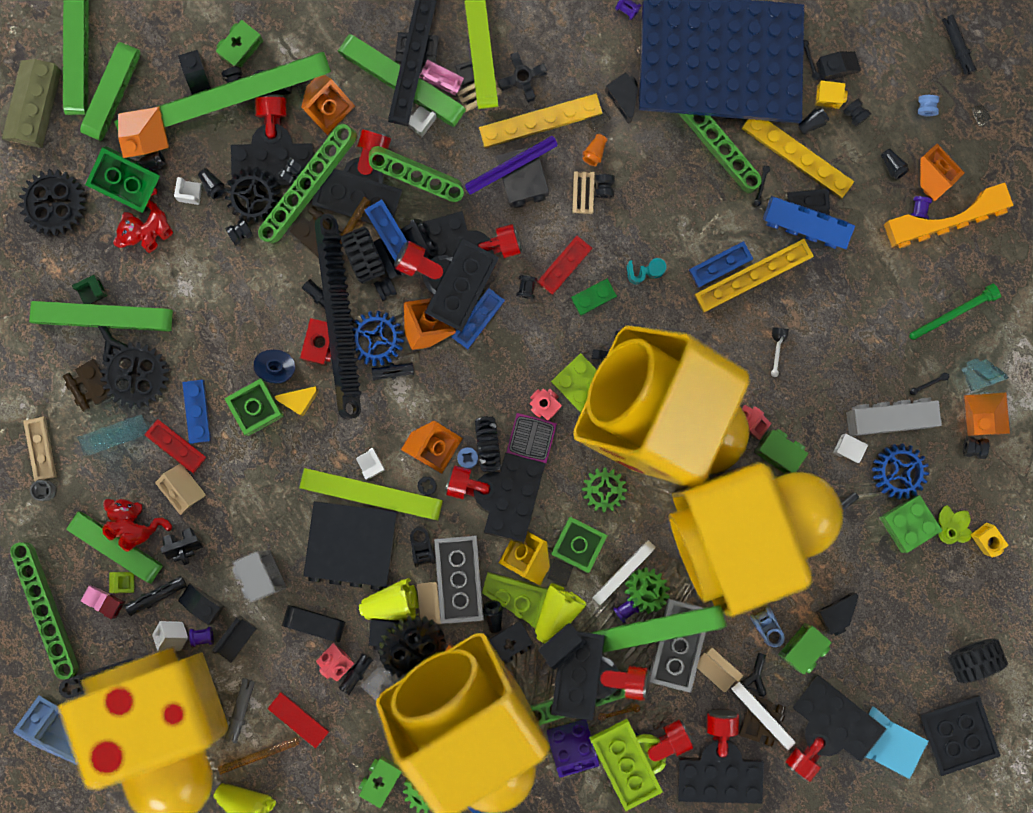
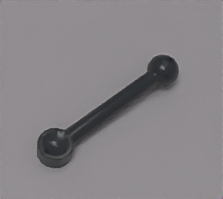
(816, 75)
(765, 170)
(944, 376)

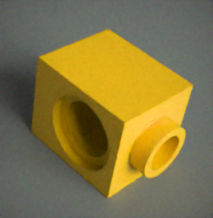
(831, 94)
(982, 536)

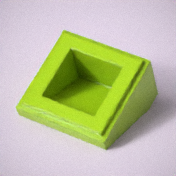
(121, 582)

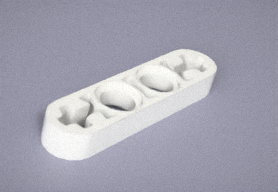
(629, 566)
(763, 716)

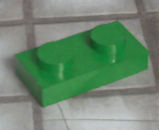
(593, 297)

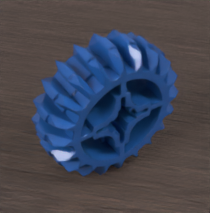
(379, 329)
(905, 479)

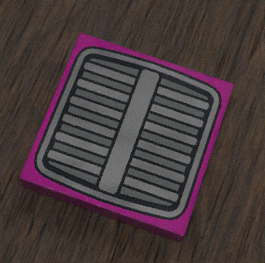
(531, 438)

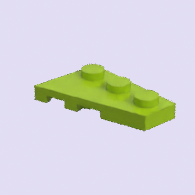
(517, 596)

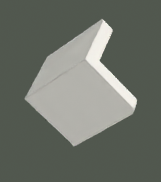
(421, 121)
(188, 191)
(850, 448)
(370, 464)
(169, 635)

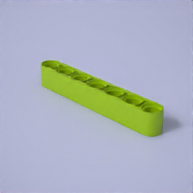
(481, 54)
(371, 494)

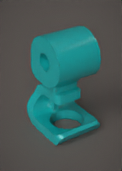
(654, 270)

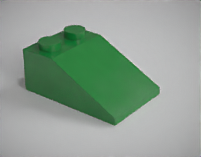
(122, 179)

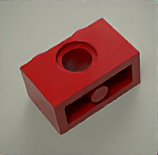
(310, 352)

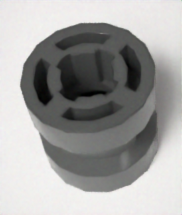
(39, 489)

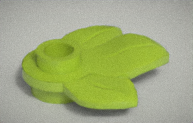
(956, 523)

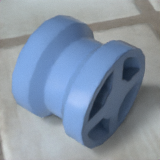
(928, 105)
(467, 461)

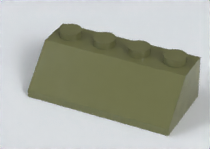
(32, 102)

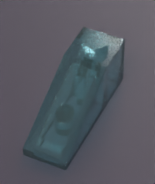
(982, 374)
(112, 435)

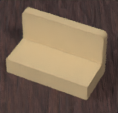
(180, 488)
(429, 601)
(718, 669)

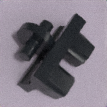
(182, 549)

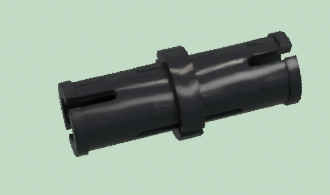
(407, 369)
(355, 674)

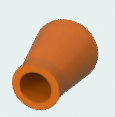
(594, 152)

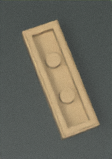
(40, 448)

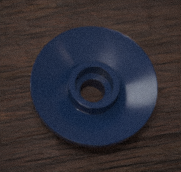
(274, 366)

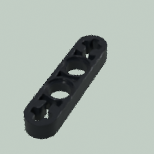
(75, 692)

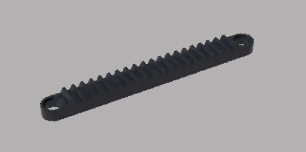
(338, 316)

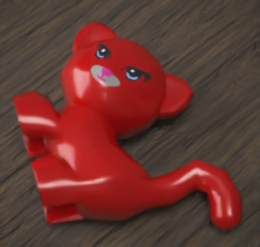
(133, 230)
(122, 516)

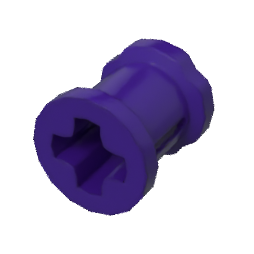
(621, 5)
(921, 207)
(626, 610)
(202, 636)

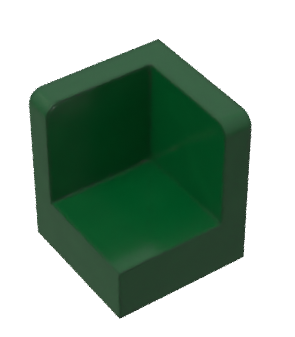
(90, 289)

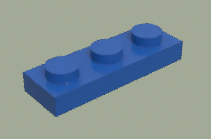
(386, 227)
(721, 264)
(479, 318)
(196, 411)

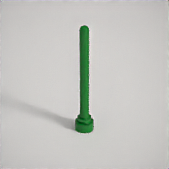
(990, 293)

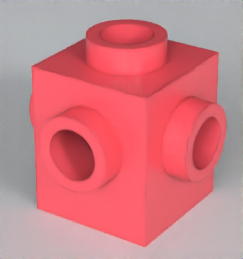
(552, 407)
(757, 421)
(334, 663)

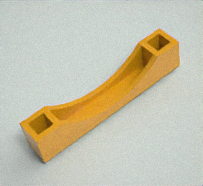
(909, 228)

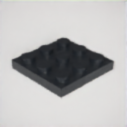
(959, 735)

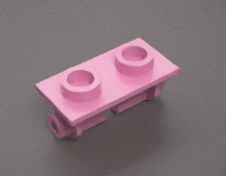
(441, 77)

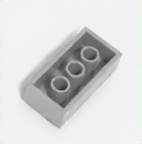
(894, 418)
(259, 575)
(458, 579)
(677, 658)

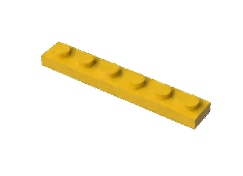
(540, 120)
(799, 156)
(753, 275)

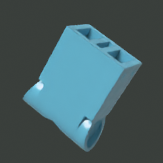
(897, 747)

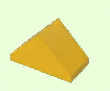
(298, 400)

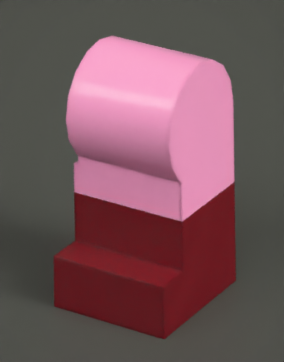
(102, 602)

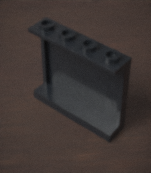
(350, 545)

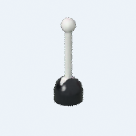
(779, 336)

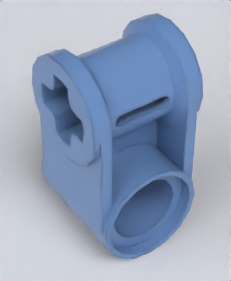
(767, 626)

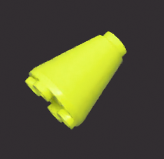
(242, 800)

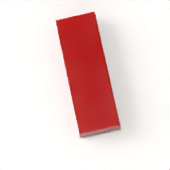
(564, 265)
(175, 446)
(298, 720)

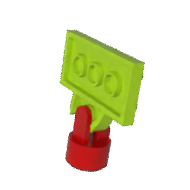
(635, 760)

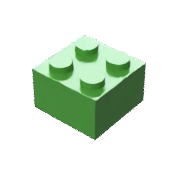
(254, 407)
(780, 451)
(910, 524)
(579, 544)
(805, 649)

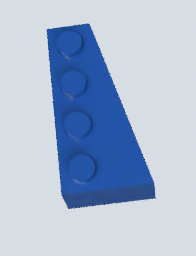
(808, 222)

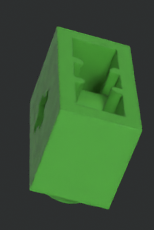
(241, 34)
(377, 794)

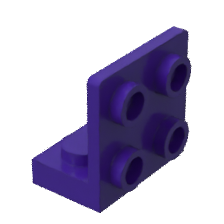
(572, 748)

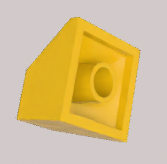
(527, 559)

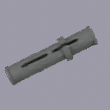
(239, 711)

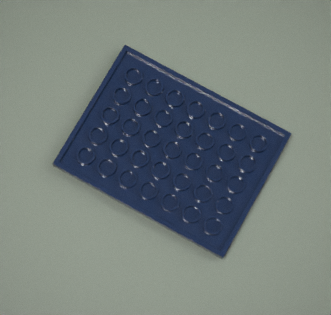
(723, 58)

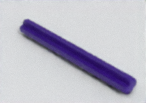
(511, 165)

